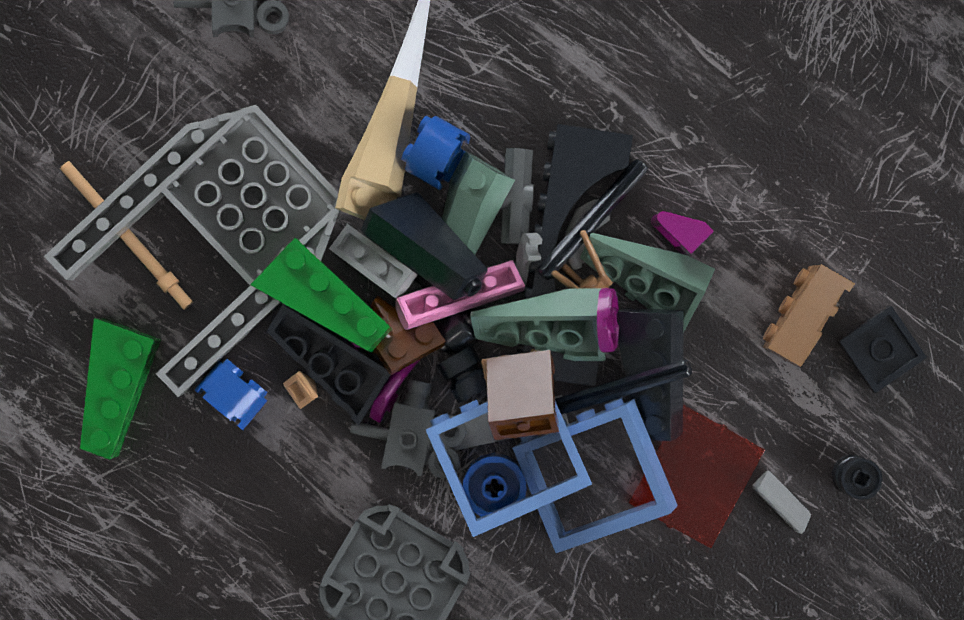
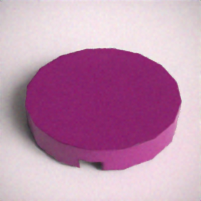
(607, 320)

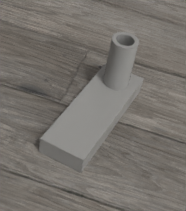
(374, 263)

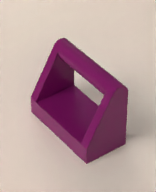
(680, 231)

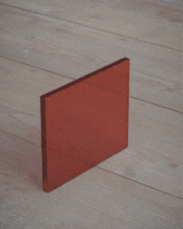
(706, 475)

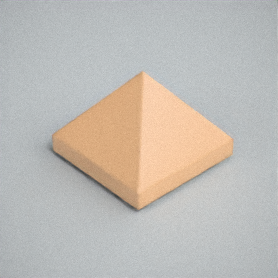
(301, 388)

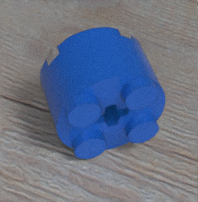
(435, 151)
(231, 393)
(493, 467)

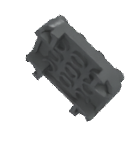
(393, 571)

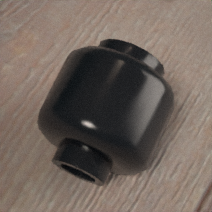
(457, 332)

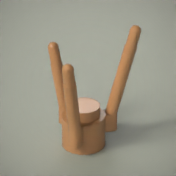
(591, 281)

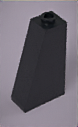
(425, 244)

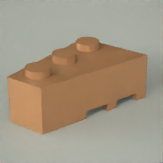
(805, 313)

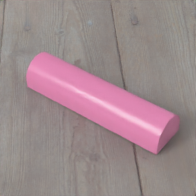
(433, 304)

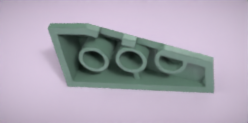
(474, 199)
(652, 274)
(552, 322)

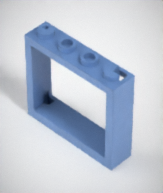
(664, 498)
(519, 507)

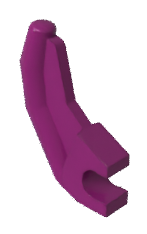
(388, 396)

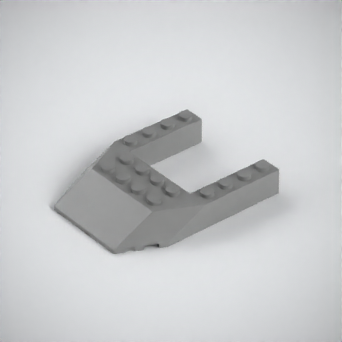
(246, 197)

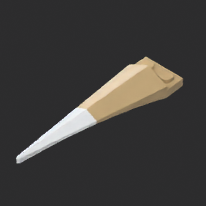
(376, 167)

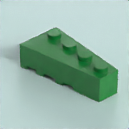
(316, 292)
(114, 384)

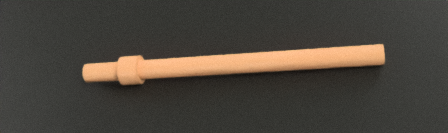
(166, 280)

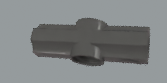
(520, 197)

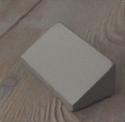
(782, 501)

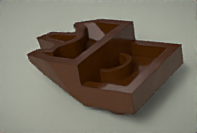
(404, 346)

